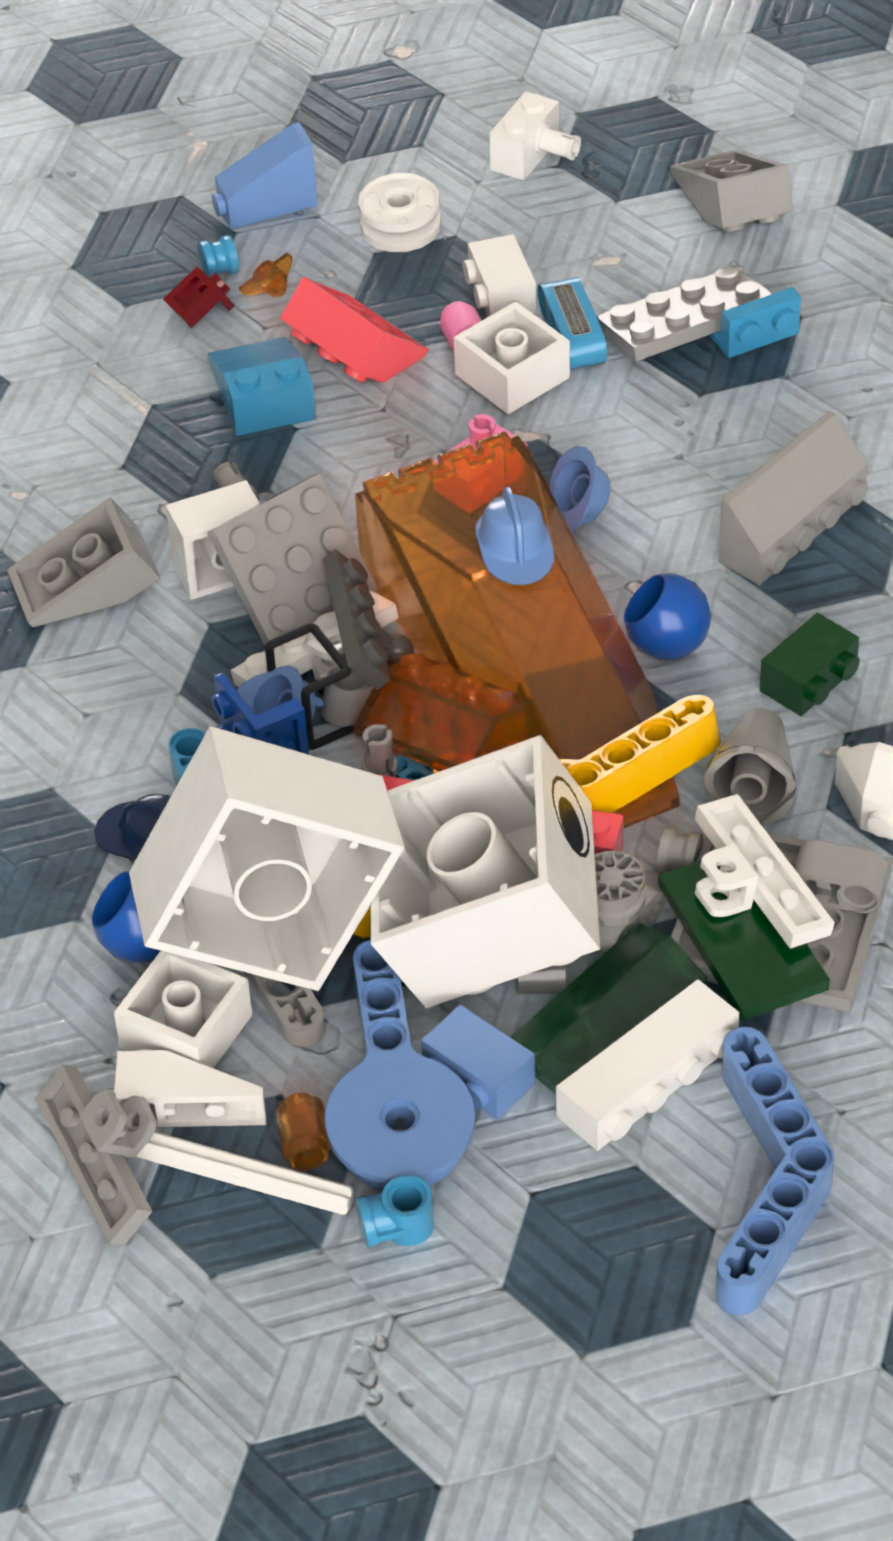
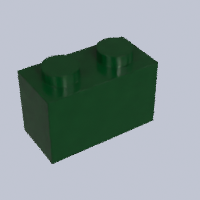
(809, 664)

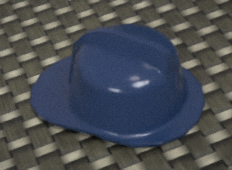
(128, 825)

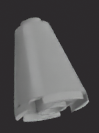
(755, 766)

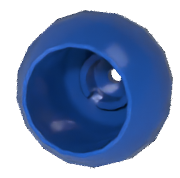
(668, 617)
(118, 923)

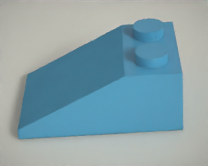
(264, 385)

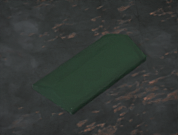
(606, 1002)

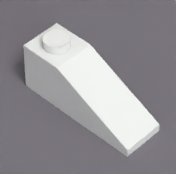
(187, 1091)

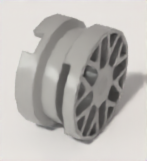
(619, 887)

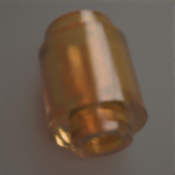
(303, 1131)

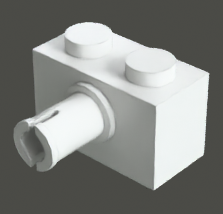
(528, 135)

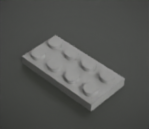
(678, 314)

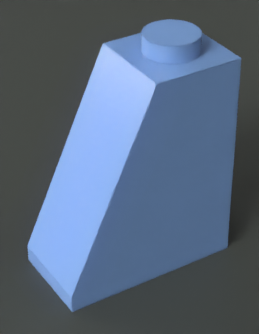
(268, 180)

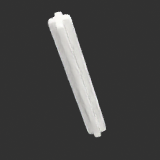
(248, 1173)

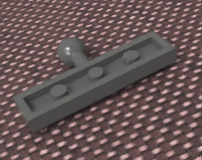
(365, 644)

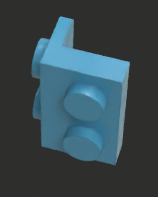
(759, 323)

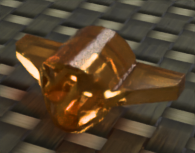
(269, 277)

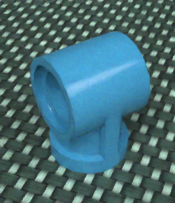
(384, 1214)

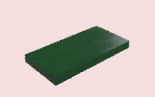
(743, 949)

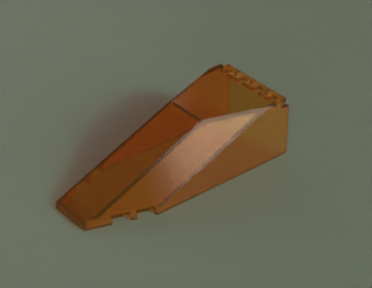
(537, 639)

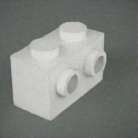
(499, 274)

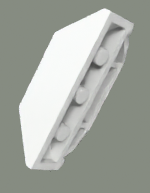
(866, 785)

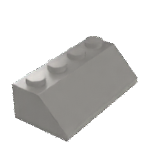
(791, 500)

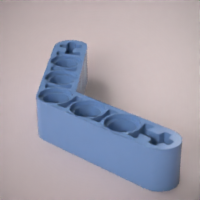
(793, 1147)

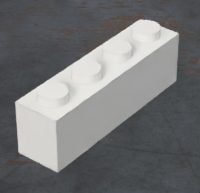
(646, 1065)

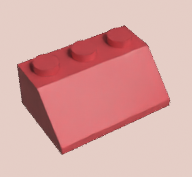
(349, 332)

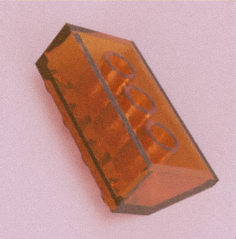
(445, 714)

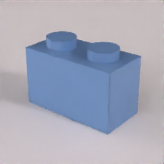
(484, 1058)

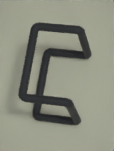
(314, 685)

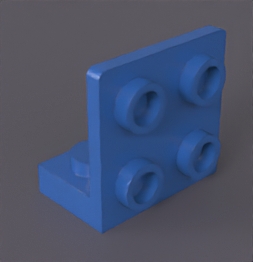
(279, 725)

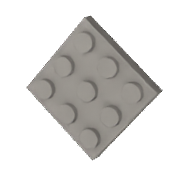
(278, 556)

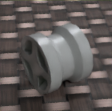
(677, 849)

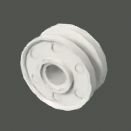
(399, 212)

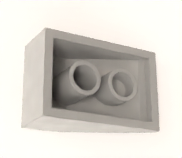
(735, 188)
(84, 567)

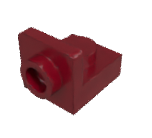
(197, 296)

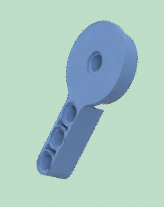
(392, 1085)

